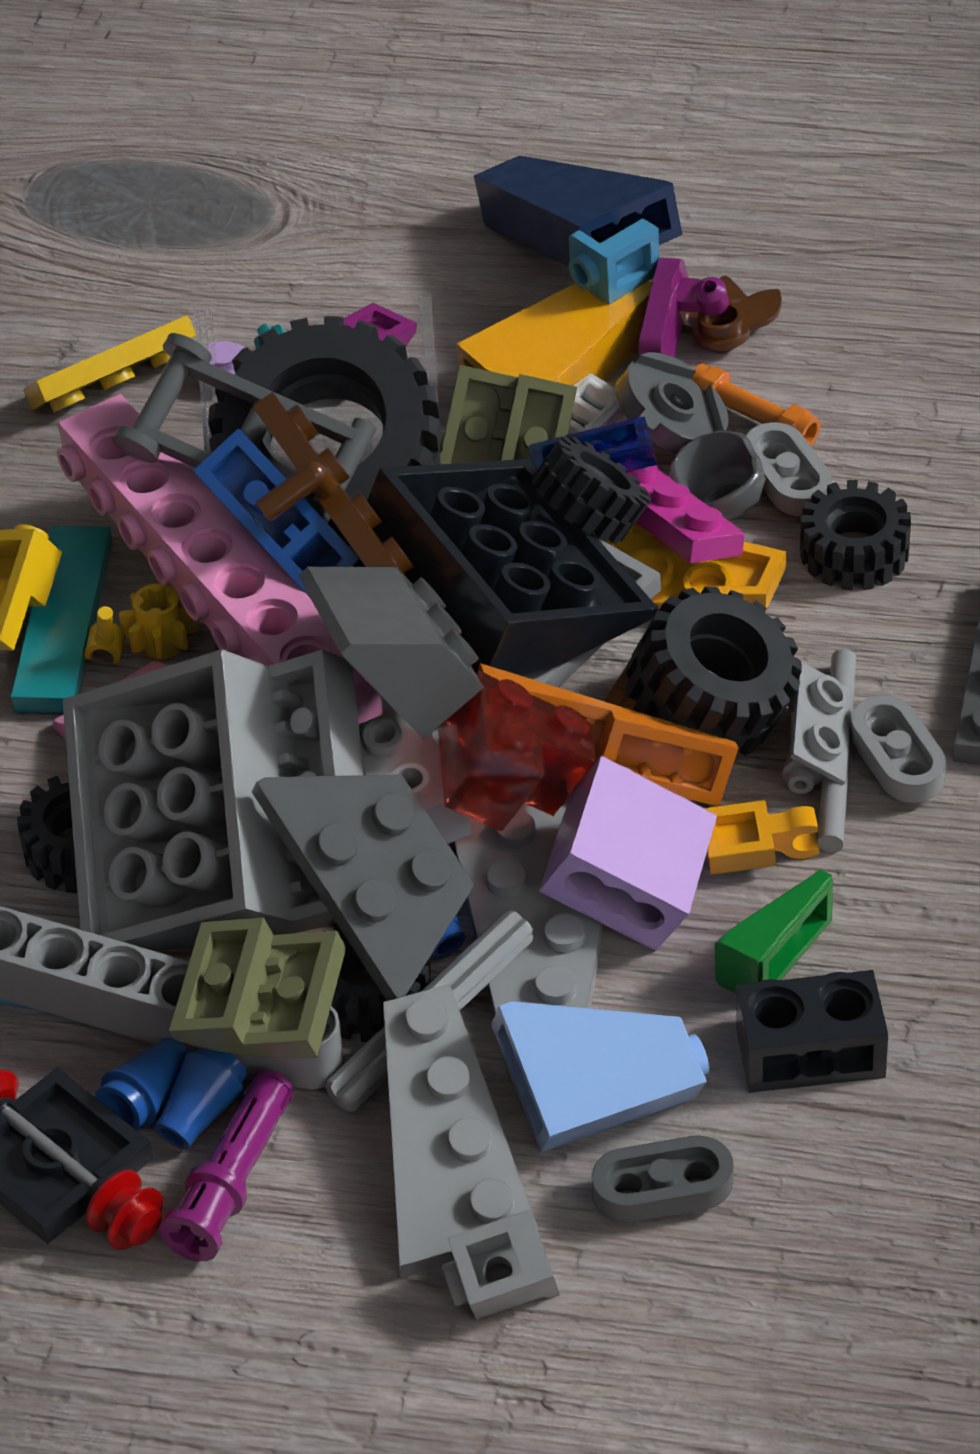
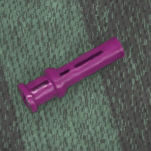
(218, 1186)

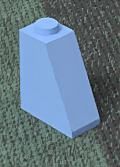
(595, 1066)

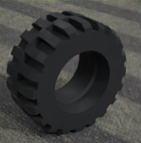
(343, 365)

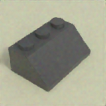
(396, 640)

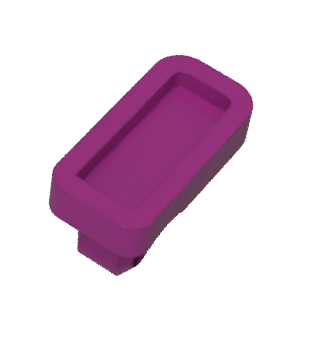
(669, 296)

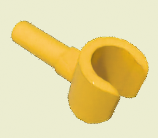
(105, 636)

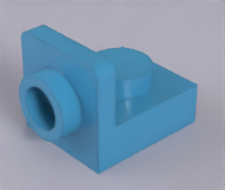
(617, 263)

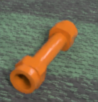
(755, 406)

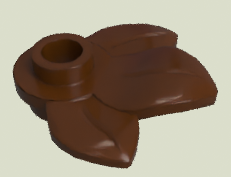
(734, 325)

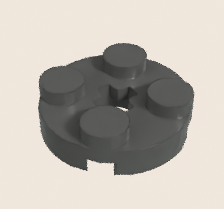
(669, 400)

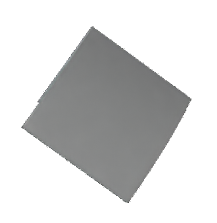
(168, 799)

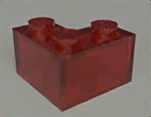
(511, 752)

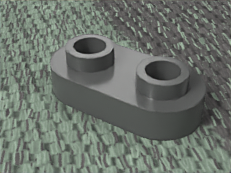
(661, 1178)

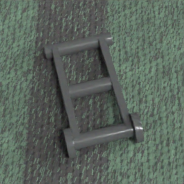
(192, 359)

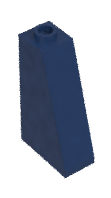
(550, 200)

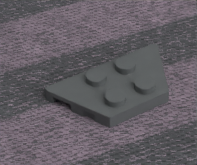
(372, 865)

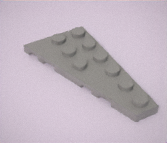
(507, 876)

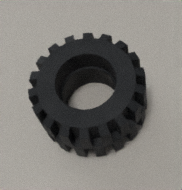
(729, 639)

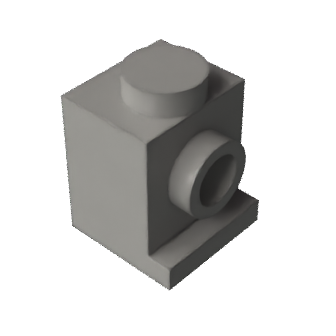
(507, 1242)

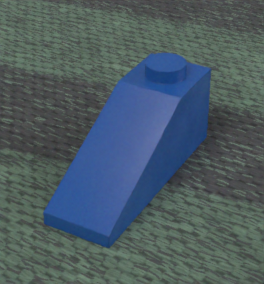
(296, 538)

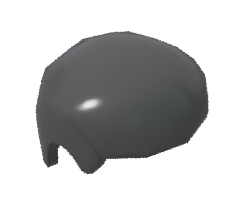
(721, 471)

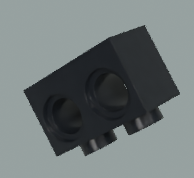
(811, 1031)

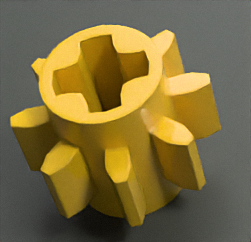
(157, 622)

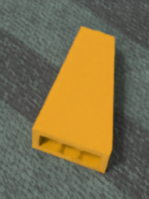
(561, 337)

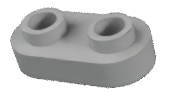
(789, 466)
(908, 758)

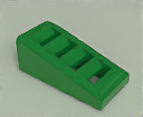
(775, 935)

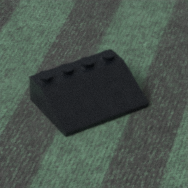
(507, 563)

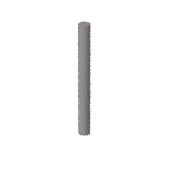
(833, 794)

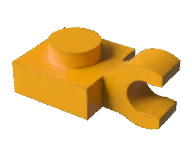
(749, 836)

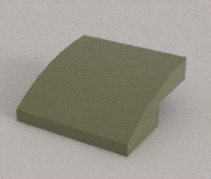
(503, 415)
(258, 990)

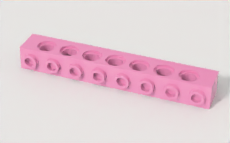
(197, 546)

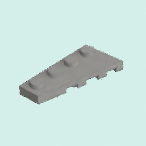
(444, 1132)

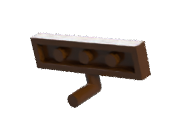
(323, 477)

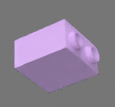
(628, 853)

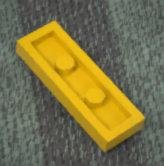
(108, 367)

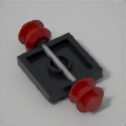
(71, 1159)

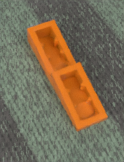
(656, 749)

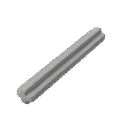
(467, 977)

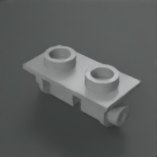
(817, 731)

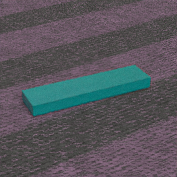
(57, 633)

